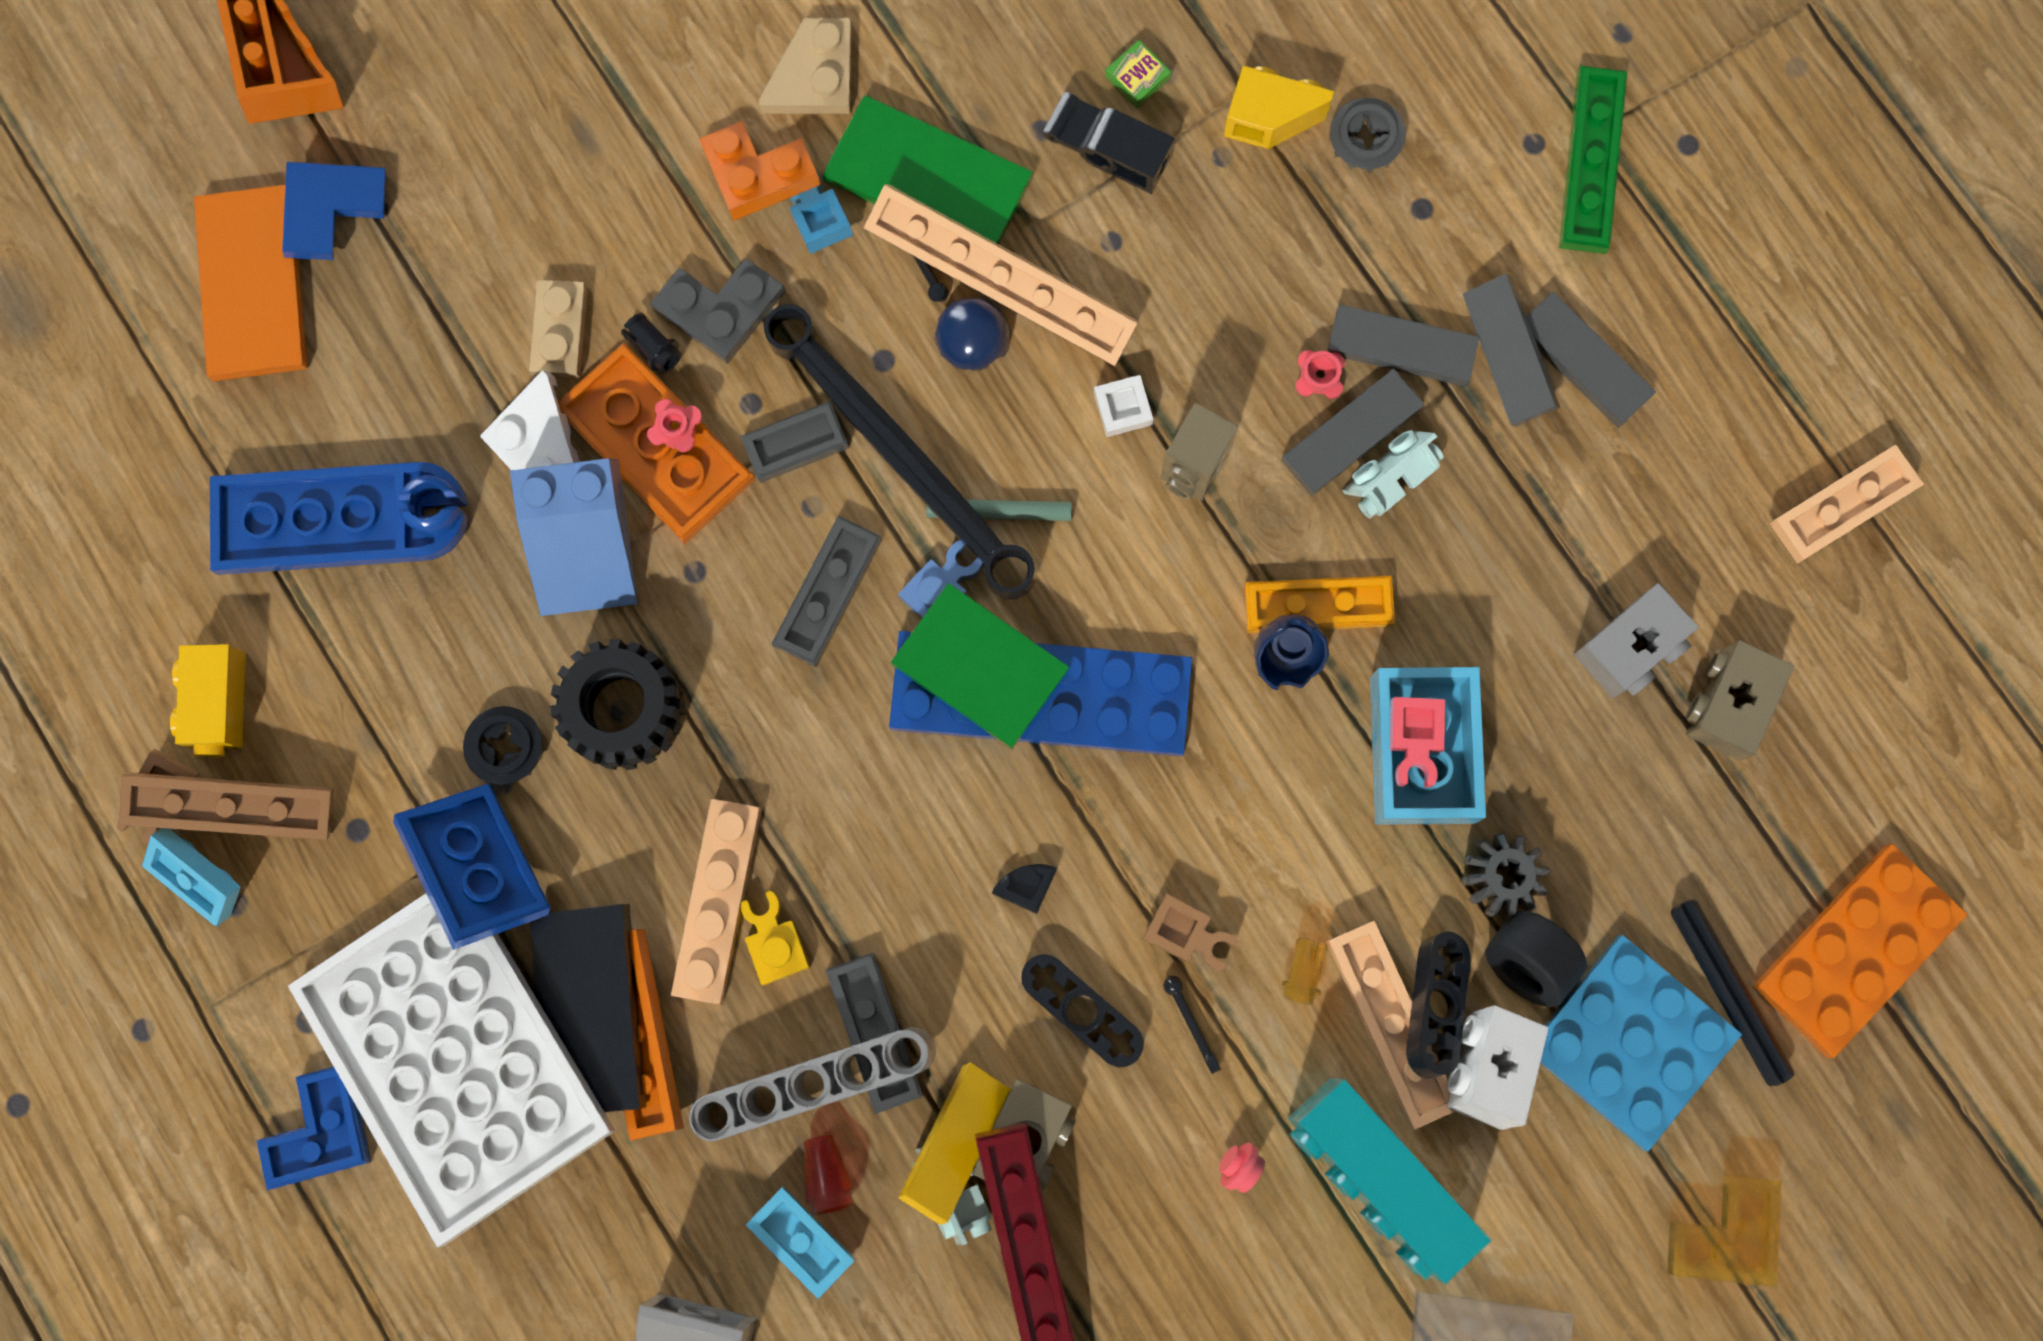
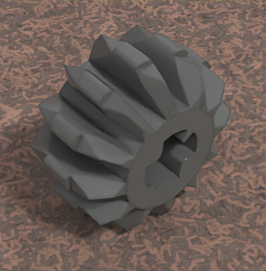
(1490, 882)

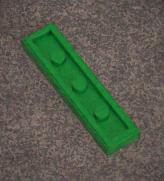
(1593, 160)

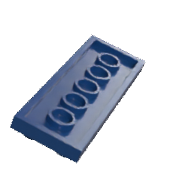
(1102, 703)

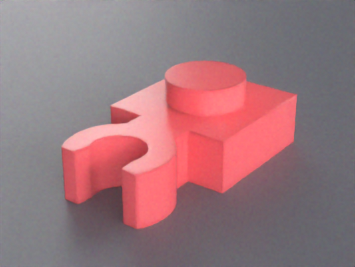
(1417, 729)

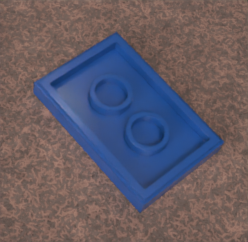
(471, 865)

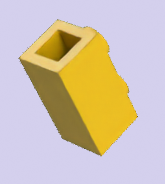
(209, 699)

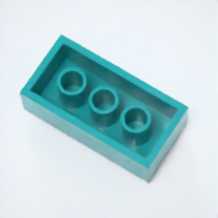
(1388, 1179)

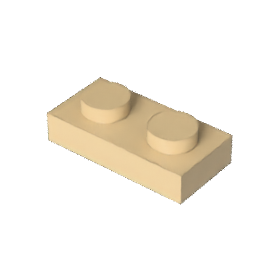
(558, 328)

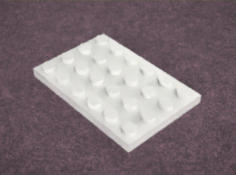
(450, 1067)

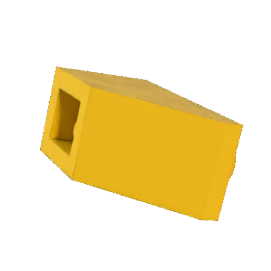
(1273, 107)

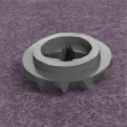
(1381, 120)

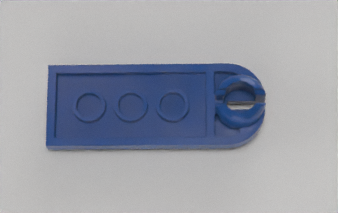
(333, 517)

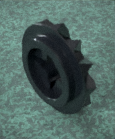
(494, 725)

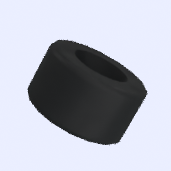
(1536, 958)

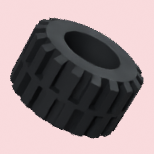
(585, 681)

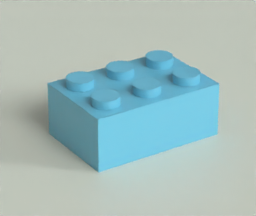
(1460, 782)

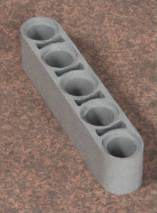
(789, 1090)

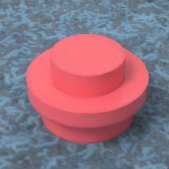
(1241, 1167)

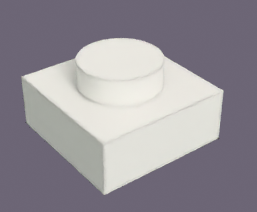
(1123, 406)

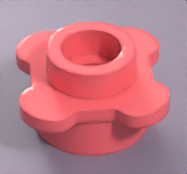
(1323, 361)
(684, 435)

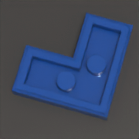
(320, 194)
(328, 1143)

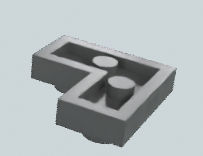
(723, 319)

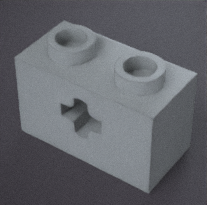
(1655, 620)

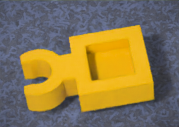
(776, 947)

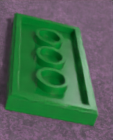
(929, 165)

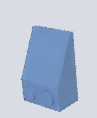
(575, 535)

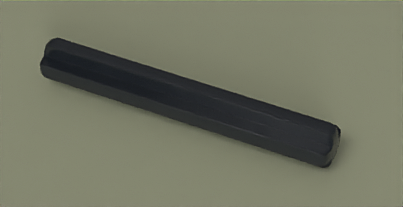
(1732, 993)

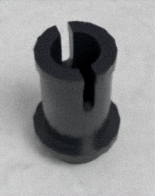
(659, 350)

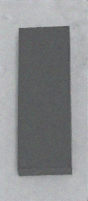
(1403, 345)
(1511, 350)
(1587, 361)
(1352, 432)
(827, 591)
(869, 1015)

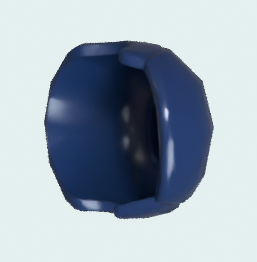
(972, 334)
(1290, 651)

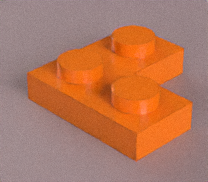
(753, 180)

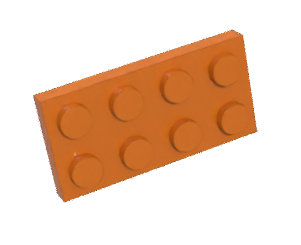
(1859, 951)

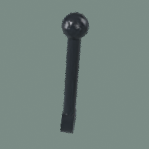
(937, 291)
(1173, 986)

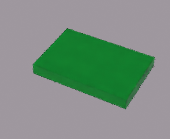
(980, 666)

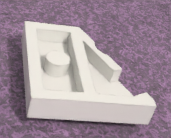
(532, 429)

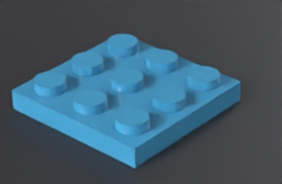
(1634, 1042)

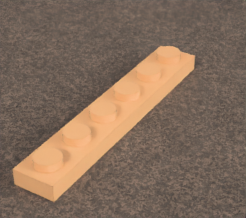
(1001, 274)

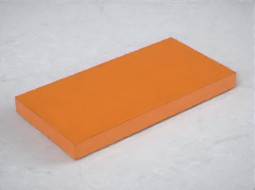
(248, 286)
(613, 415)

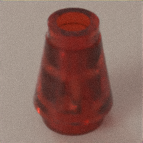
(826, 1177)

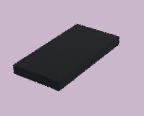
(591, 998)

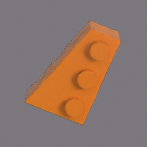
(274, 62)

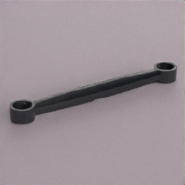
(898, 450)

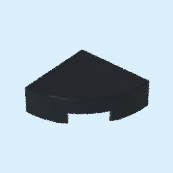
(1026, 886)

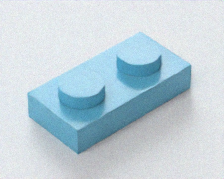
(191, 876)
(800, 1242)

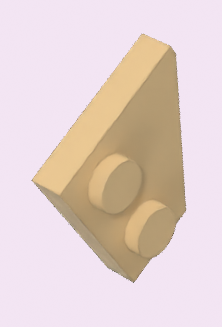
(813, 71)

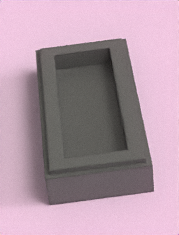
(794, 442)

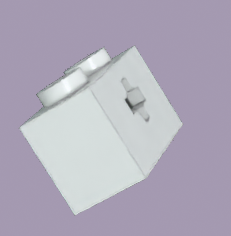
(1497, 1067)

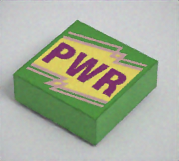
(1137, 74)

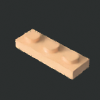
(1846, 504)

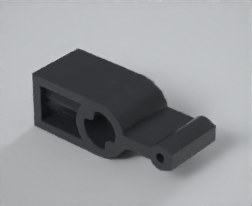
(1111, 141)

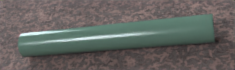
(1019, 510)

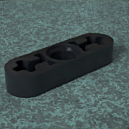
(1423, 1021)
(1102, 1045)

